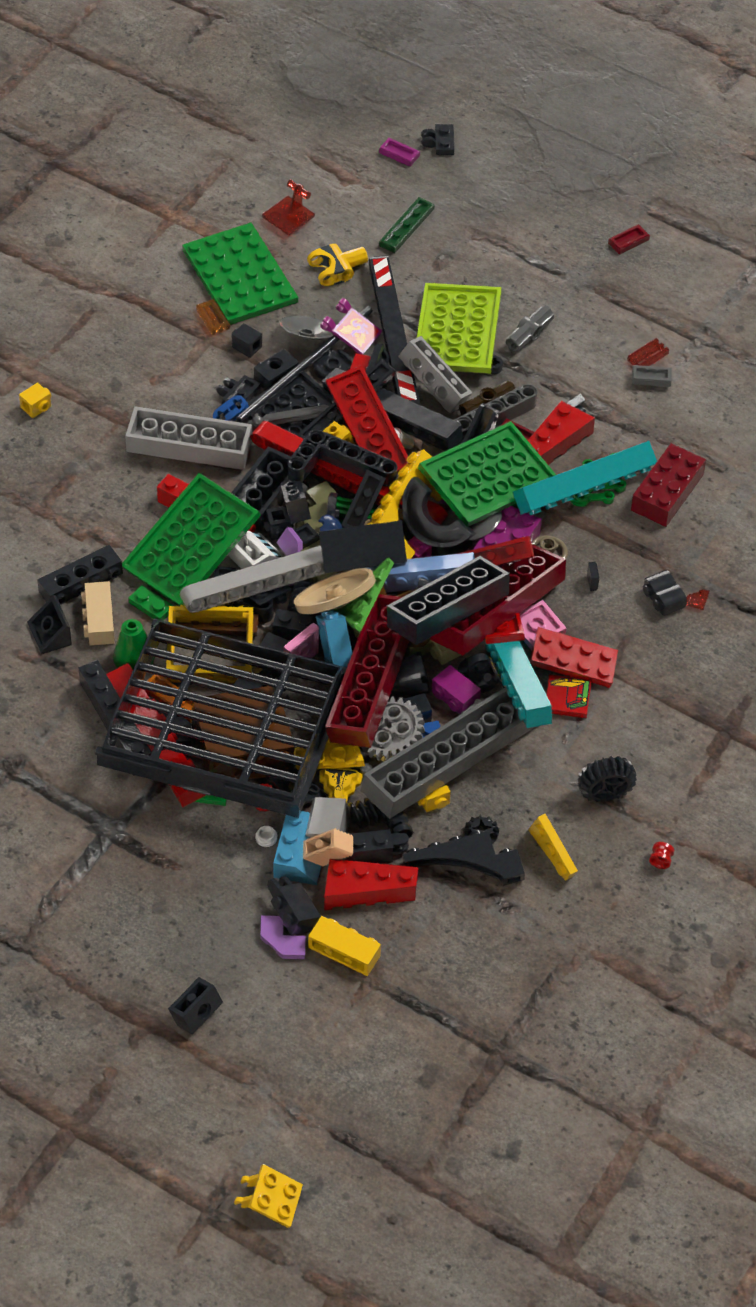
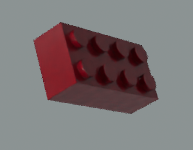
(668, 485)

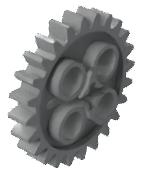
(391, 729)

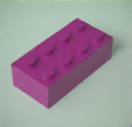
(512, 527)

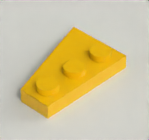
(336, 756)
(552, 846)

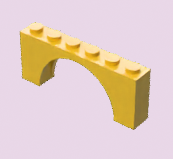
(389, 509)

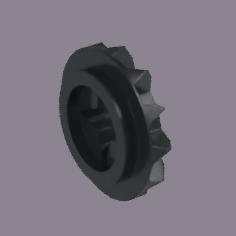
(487, 824)

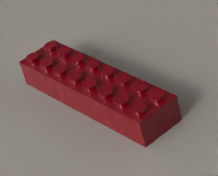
(527, 583)
(367, 680)

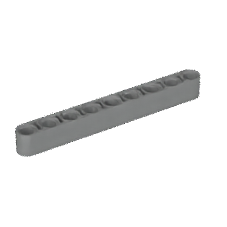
(253, 580)

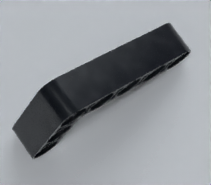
(340, 453)

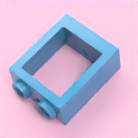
(334, 638)

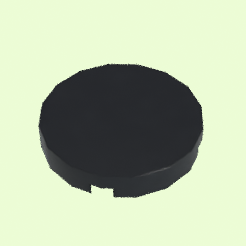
(329, 361)

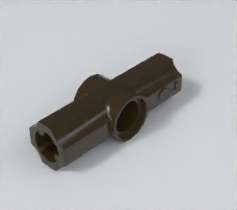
(486, 395)

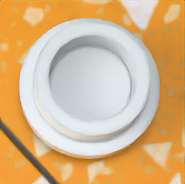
(266, 836)

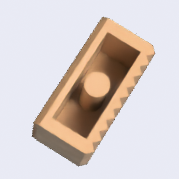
(328, 845)

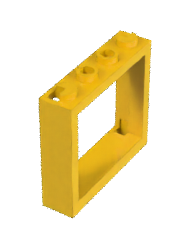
(220, 613)

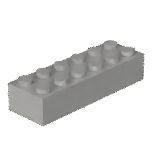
(188, 438)

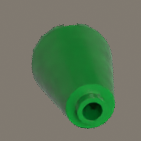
(130, 644)

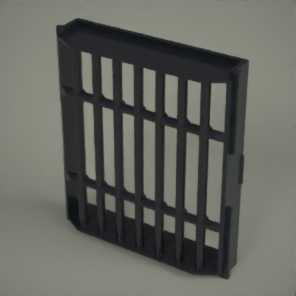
(208, 782)

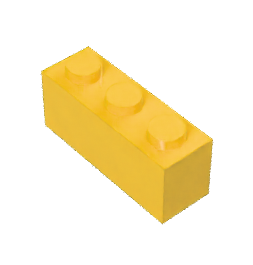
(344, 945)

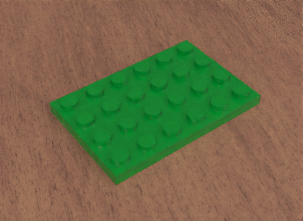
(240, 273)
(484, 472)
(190, 538)

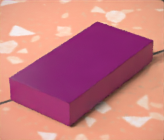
(399, 152)

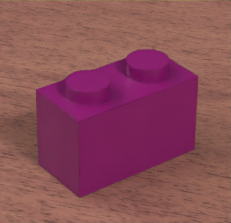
(455, 689)

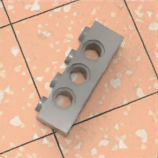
(435, 374)

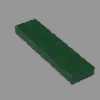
(406, 225)

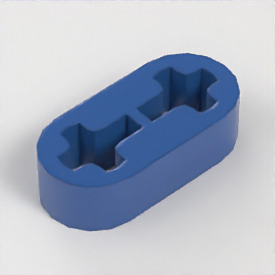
(230, 409)

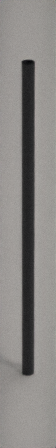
(293, 373)

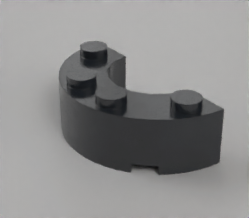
(421, 523)

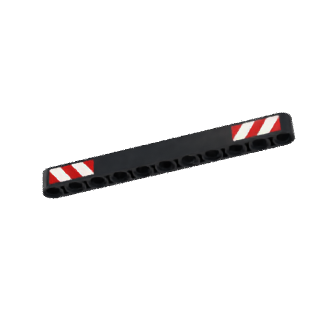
(392, 326)

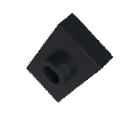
(332, 505)

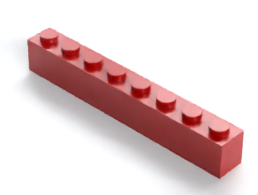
(119, 680)

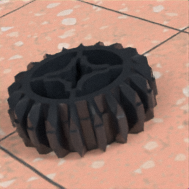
(607, 779)

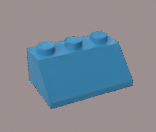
(289, 853)

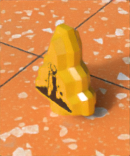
(340, 781)

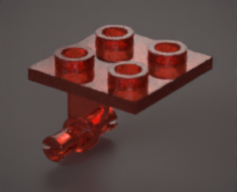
(289, 212)

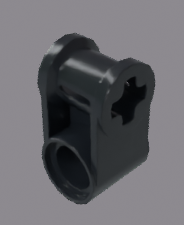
(265, 611)

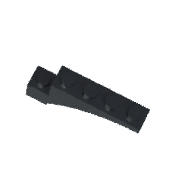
(473, 853)

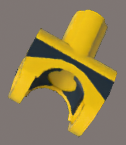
(337, 264)

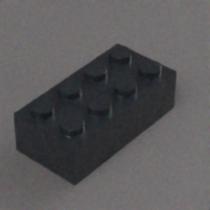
(263, 483)

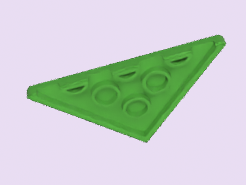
(359, 609)

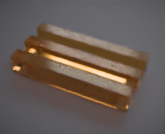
(218, 327)

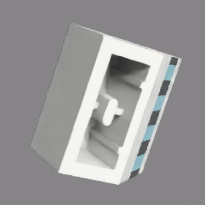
(253, 550)

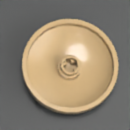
(334, 591)

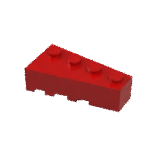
(368, 883)

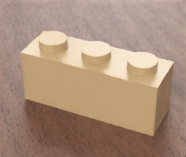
(98, 613)

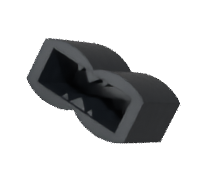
(664, 593)

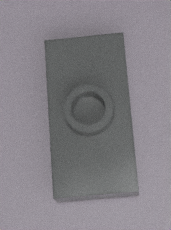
(651, 375)

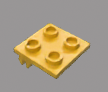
(273, 1196)

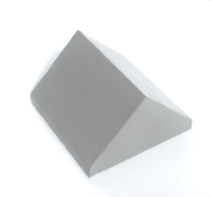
(327, 815)

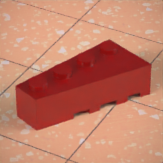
(560, 431)

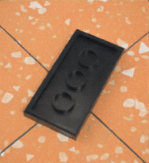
(362, 546)

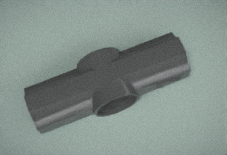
(529, 328)

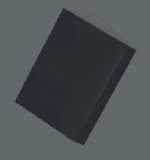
(50, 627)

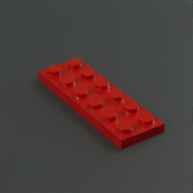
(366, 415)

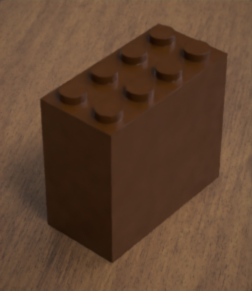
(239, 736)

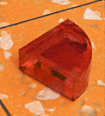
(698, 599)

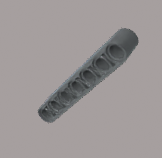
(510, 406)

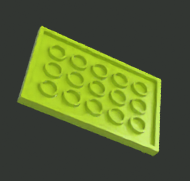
(461, 324)

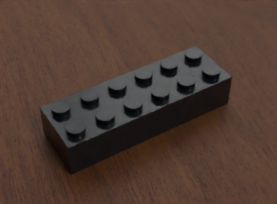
(447, 600)

